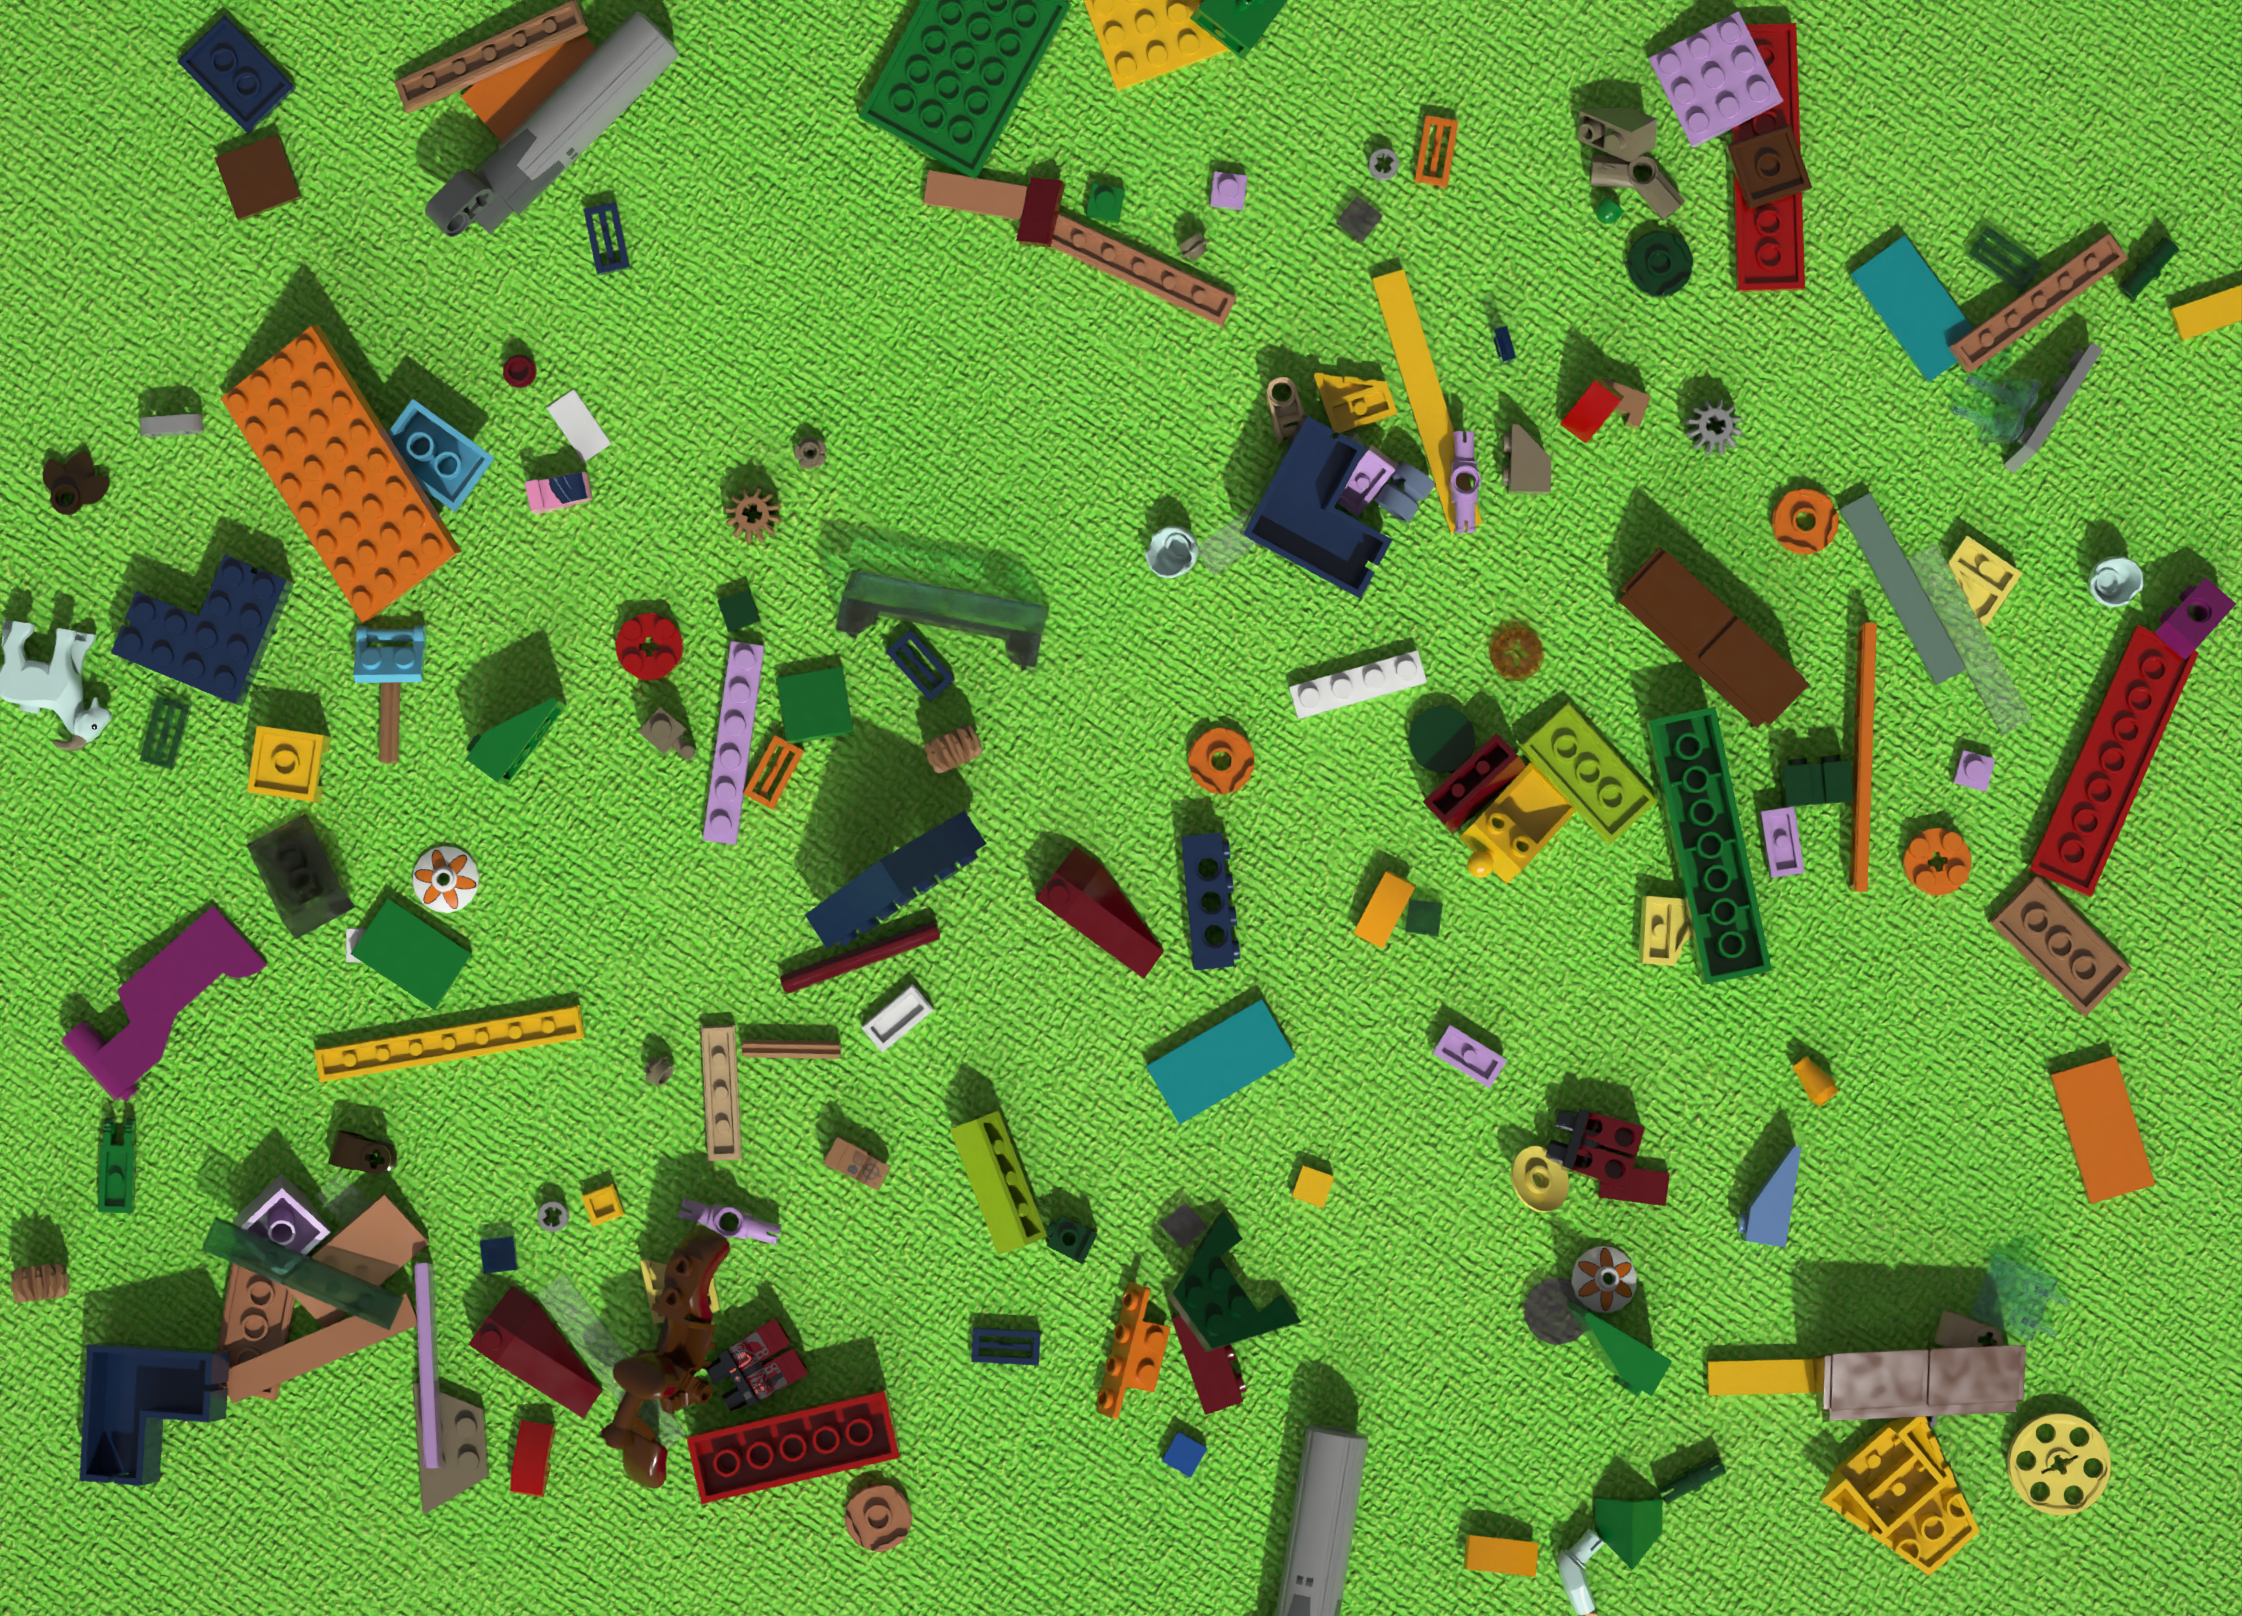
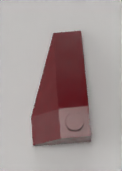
(1095, 906)
(531, 1348)

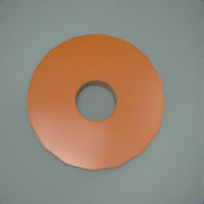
(1785, 527)
(1226, 741)

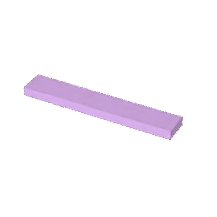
(428, 1365)

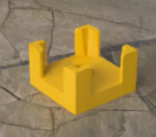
(287, 764)

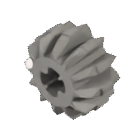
(1718, 416)

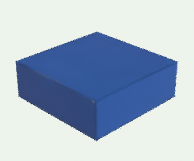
(1184, 1454)

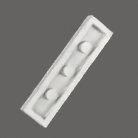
(1357, 684)

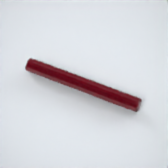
(860, 957)

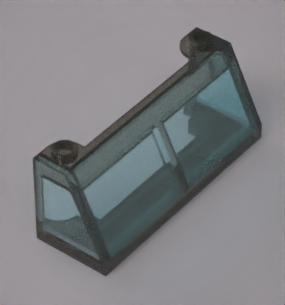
(879, 595)

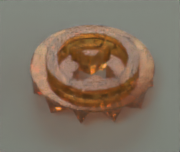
(1505, 664)

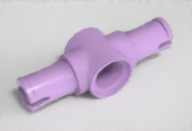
(1464, 464)
(712, 1217)

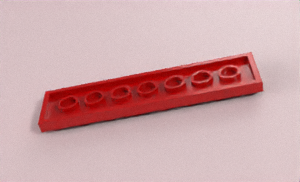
(1771, 236)
(2112, 763)

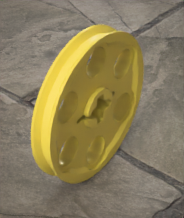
(2073, 1471)

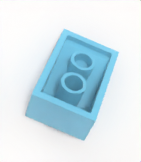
(438, 455)

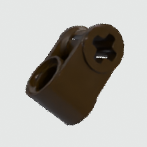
(356, 1153)

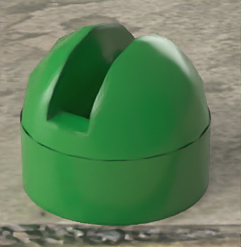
(1608, 211)

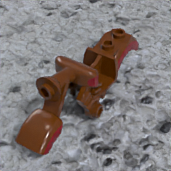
(680, 1353)

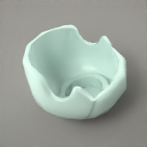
(1172, 551)
(2115, 581)

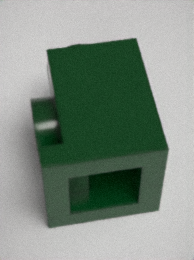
(1084, 1238)

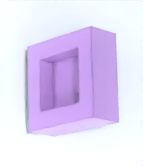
(1228, 191)
(1973, 770)

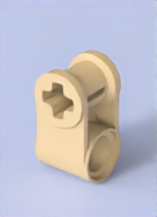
(1284, 412)
(1962, 1331)

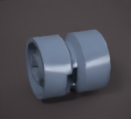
(1404, 492)

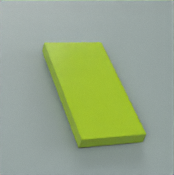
(1588, 773)

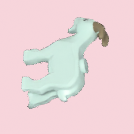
(52, 684)

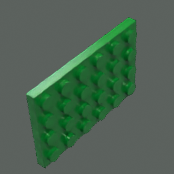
(962, 75)

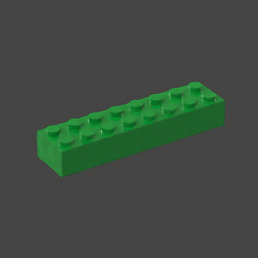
(1708, 845)

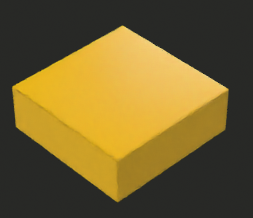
(1312, 1186)
(603, 1204)

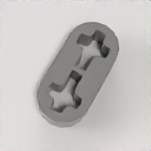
(171, 425)

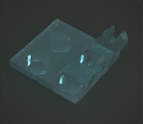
(2007, 421)
(2015, 1298)

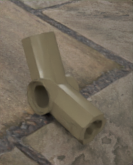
(1655, 191)

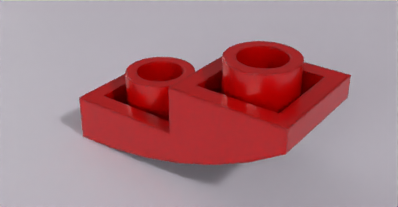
(1591, 410)
(531, 1458)

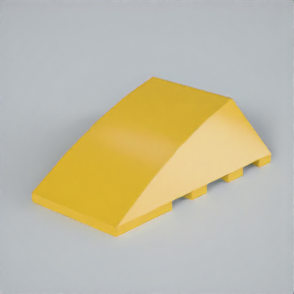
(1903, 1494)

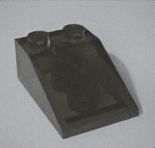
(300, 876)

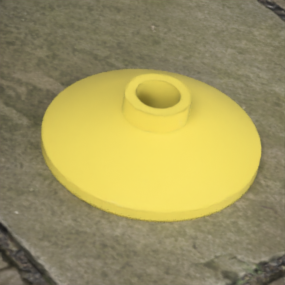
(1550, 1181)

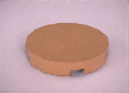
(878, 1517)

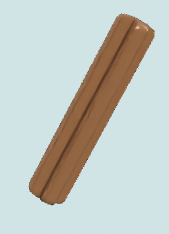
(389, 722)
(791, 1048)

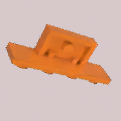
(1134, 1353)

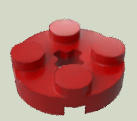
(636, 660)

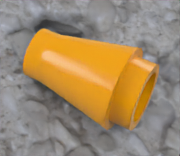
(1816, 1082)

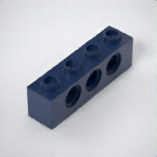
(1194, 850)

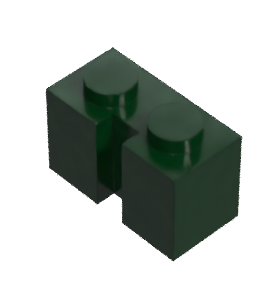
(1815, 783)

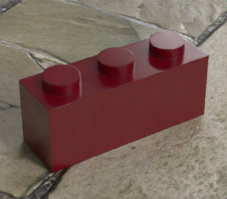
(1474, 783)
(1210, 1371)

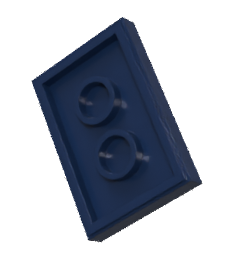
(236, 74)

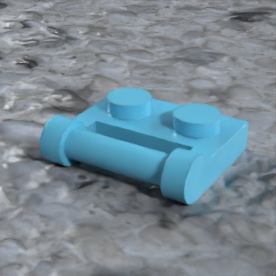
(389, 663)

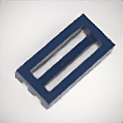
(613, 266)
(939, 687)
(1035, 1347)

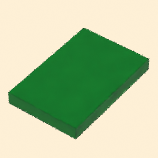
(411, 953)

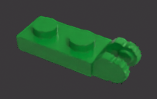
(117, 1169)

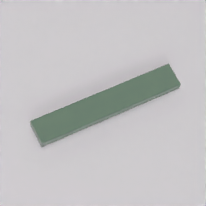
(1902, 589)

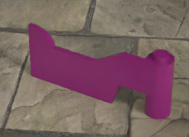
(156, 997)

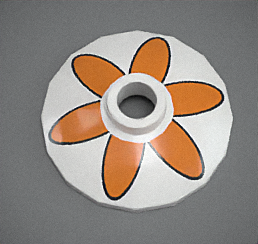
(462, 883)
(1589, 1283)

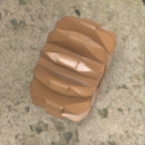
(762, 507)
(953, 748)
(39, 1282)

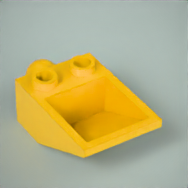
(1515, 826)

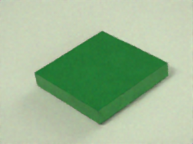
(815, 705)

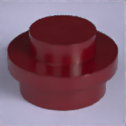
(519, 371)

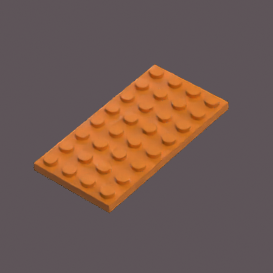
(340, 474)

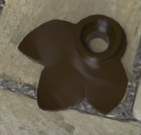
(74, 478)

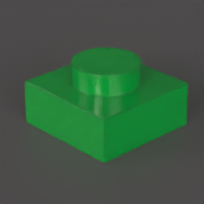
(1105, 203)

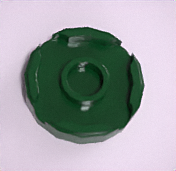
(1659, 264)
(1441, 739)

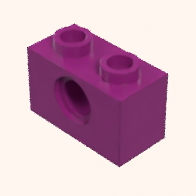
(2209, 608)

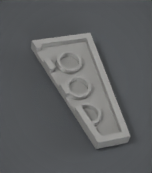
(2050, 410)

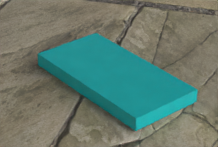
(1913, 306)
(1220, 1061)

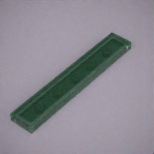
(302, 1273)

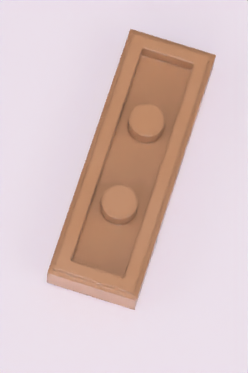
(974, 195)

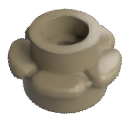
(1194, 247)
(817, 459)
(658, 1070)

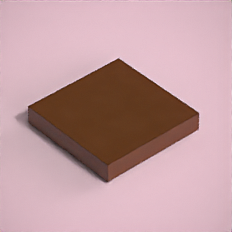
(1769, 167)
(258, 177)

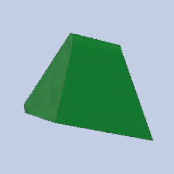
(1628, 1525)

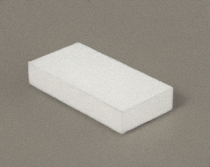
(897, 1018)

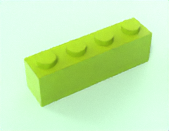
(998, 1182)

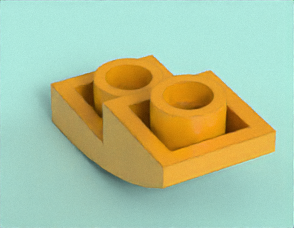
(1384, 909)
(1501, 1555)

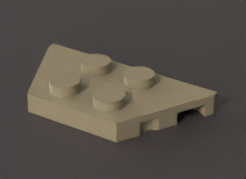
(462, 1449)

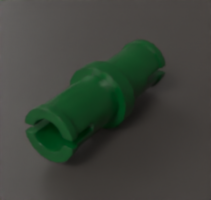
(2148, 268)
(1691, 1479)

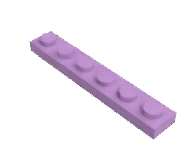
(733, 743)

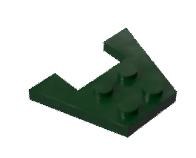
(1215, 1302)

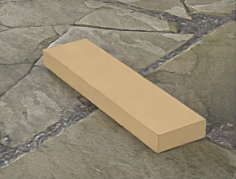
(721, 1092)

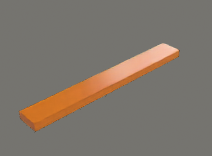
(1862, 757)

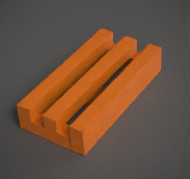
(1431, 180)
(774, 772)

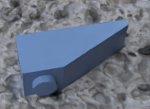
(1770, 1208)

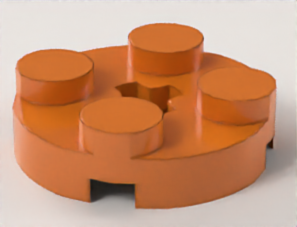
(1925, 877)

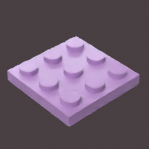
(1715, 79)

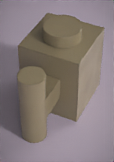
(668, 734)

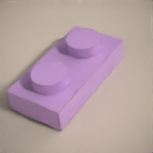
(1366, 480)
(1781, 842)
(1469, 1056)

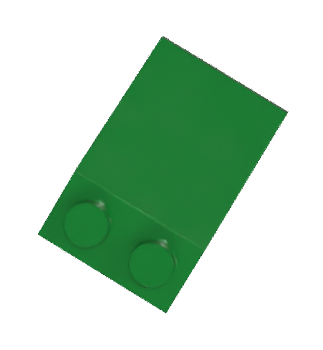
(508, 745)
(1632, 1362)

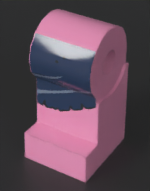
(558, 492)

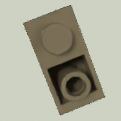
(1618, 131)
(1527, 466)

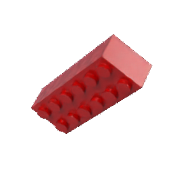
(794, 1445)

